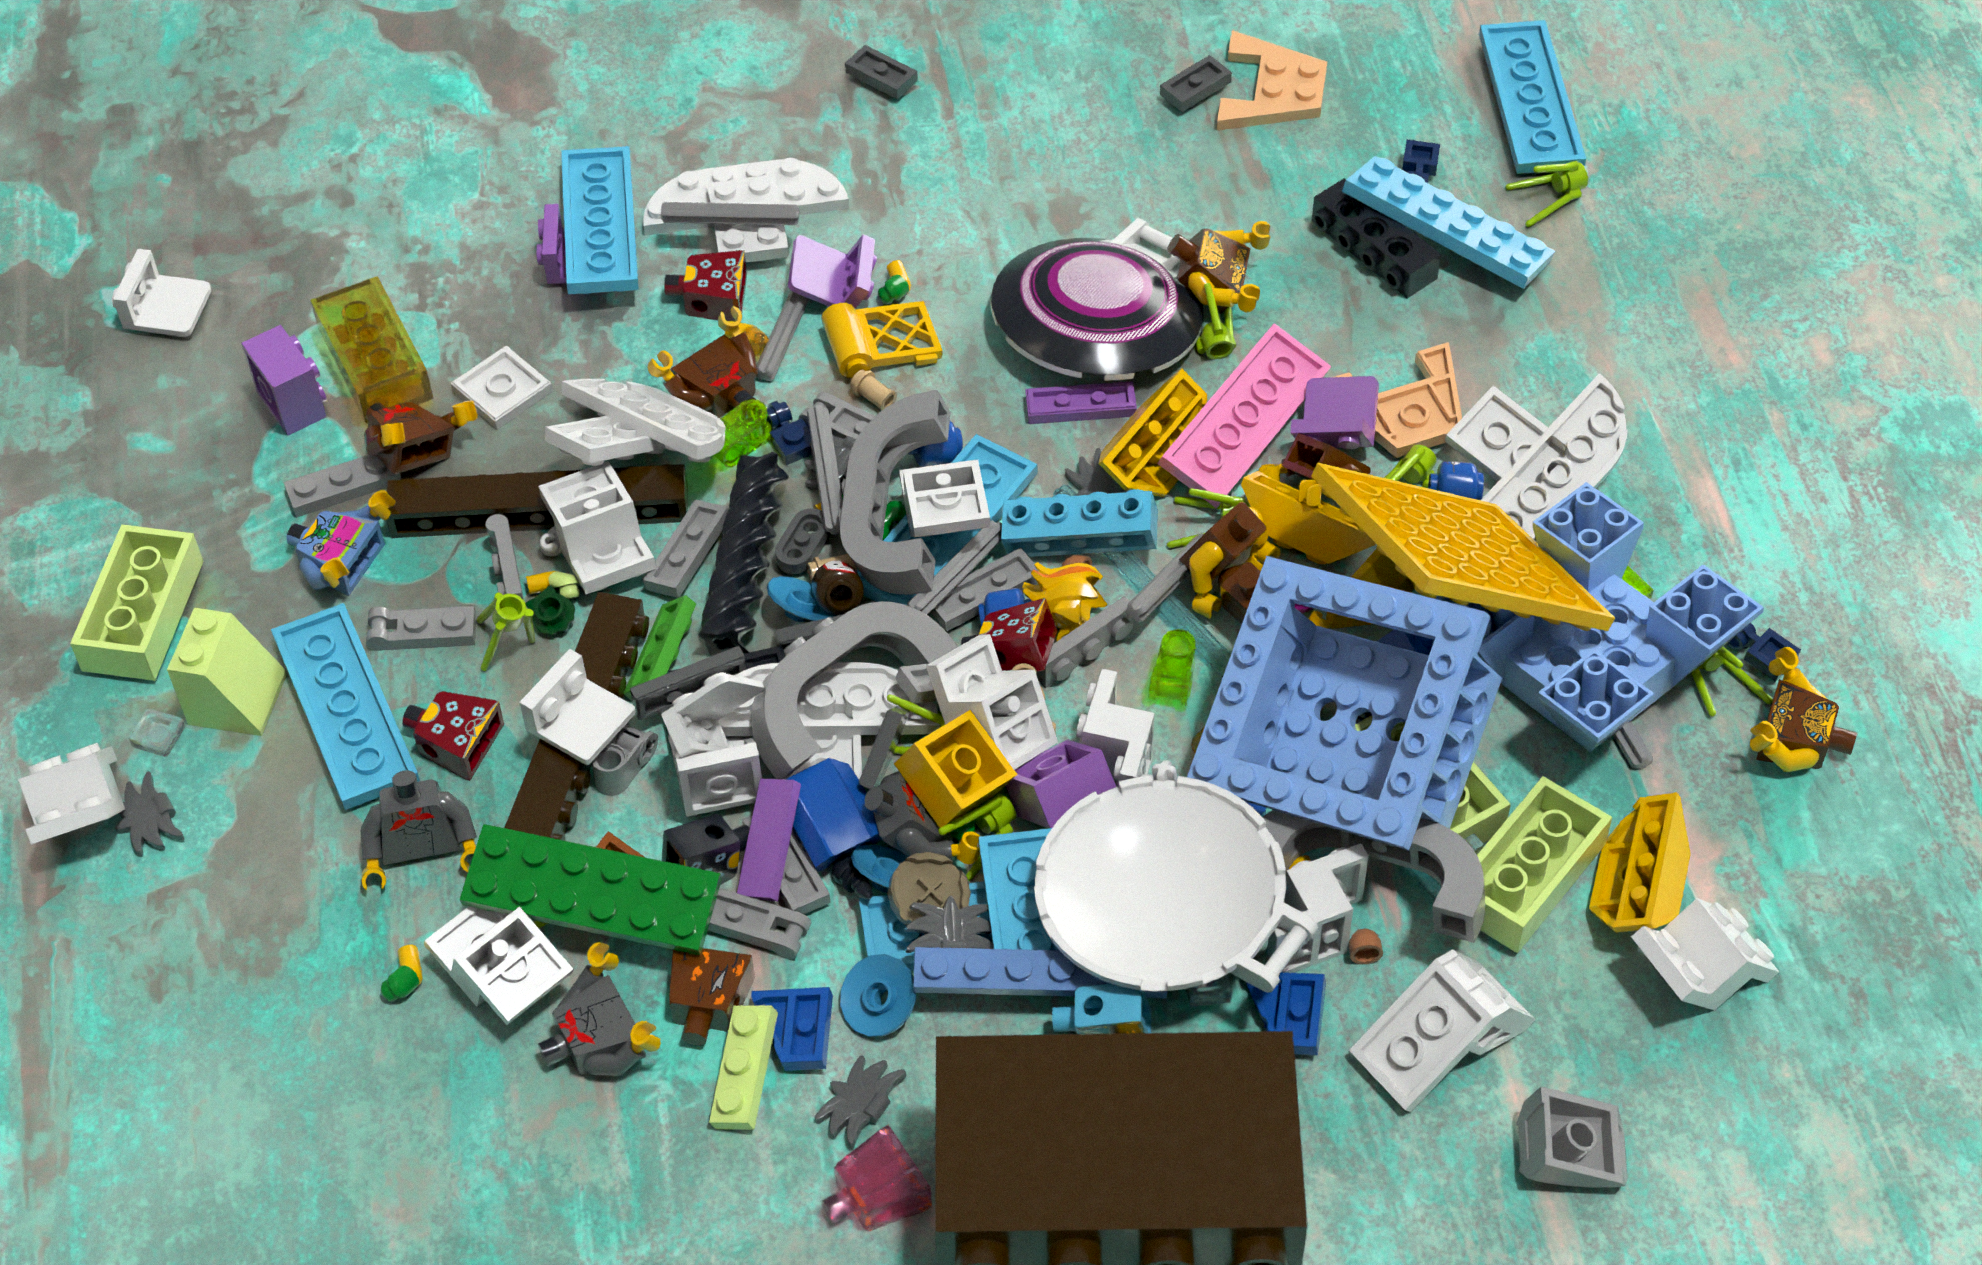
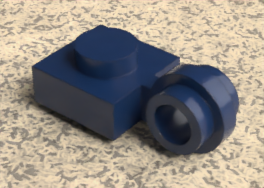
(1421, 158)
(791, 439)
(1761, 648)

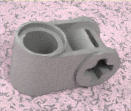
(623, 759)

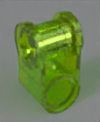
(743, 434)
(1174, 673)

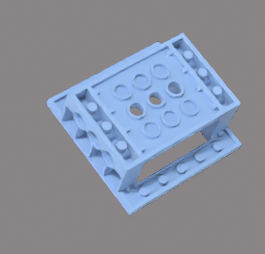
(1267, 724)

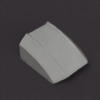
(1571, 1140)

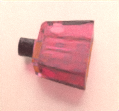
(878, 1184)

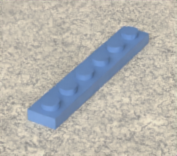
(1001, 972)

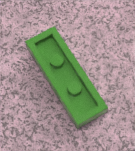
(662, 642)

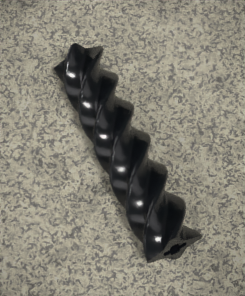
(741, 553)

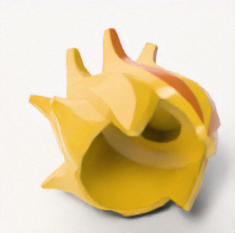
(1068, 593)

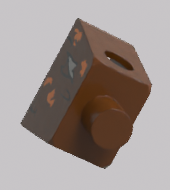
(707, 989)

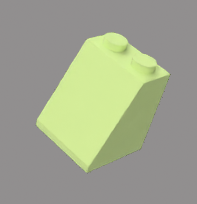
(224, 674)

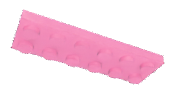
(1244, 414)

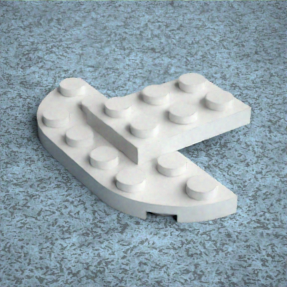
(750, 183)
(634, 422)
(1539, 463)
(838, 709)

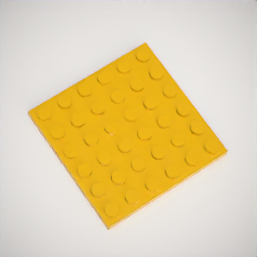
(1461, 549)

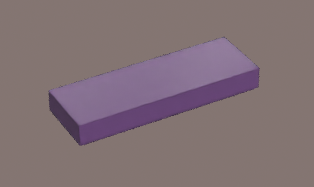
(1080, 402)
(769, 839)

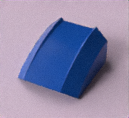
(832, 813)

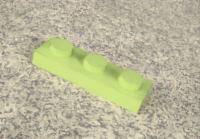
(743, 1067)

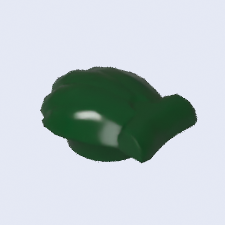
(551, 611)

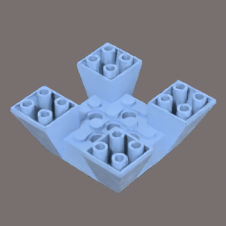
(1599, 677)

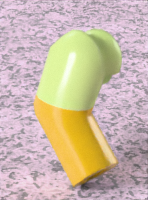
(564, 582)

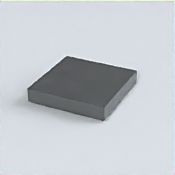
(884, 747)

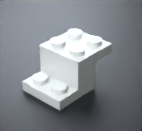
(944, 498)
(597, 527)
(1004, 702)
(1117, 730)
(71, 792)
(1325, 893)
(1706, 954)
(498, 959)

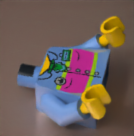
(341, 544)

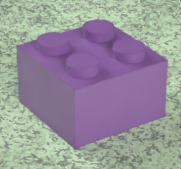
(285, 379)
(1057, 781)

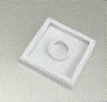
(502, 387)

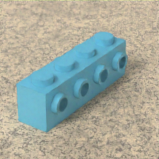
(1080, 523)

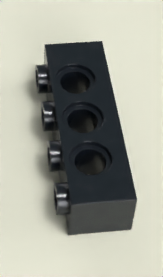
(1376, 240)

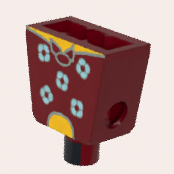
(711, 284)
(1021, 634)
(455, 730)

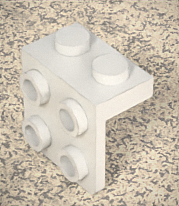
(158, 301)
(695, 715)

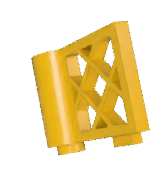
(856, 341)

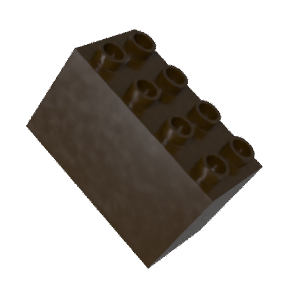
(1118, 1150)

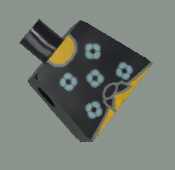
(706, 845)

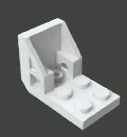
(719, 777)
(1435, 1023)

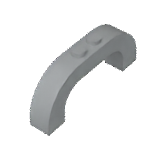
(888, 437)
(889, 625)
(1434, 850)

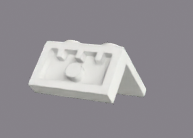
(574, 711)

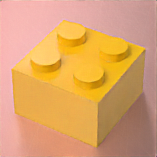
(955, 768)

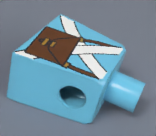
(1104, 1011)

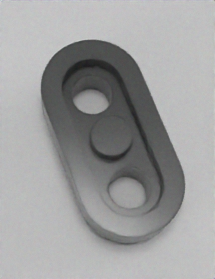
(799, 543)

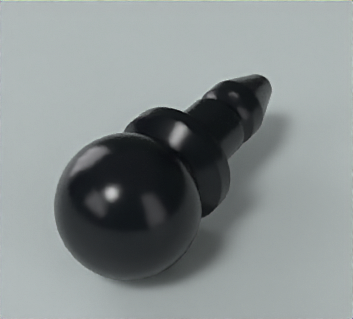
(850, 878)

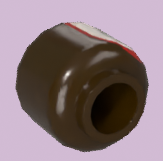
(837, 587)

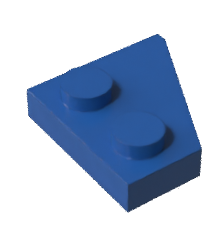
(1294, 1006)
(800, 1026)

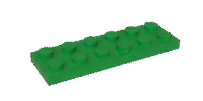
(591, 889)

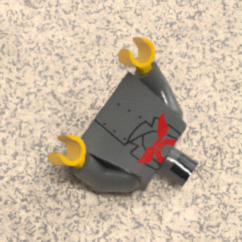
(413, 824)
(909, 826)
(596, 1023)

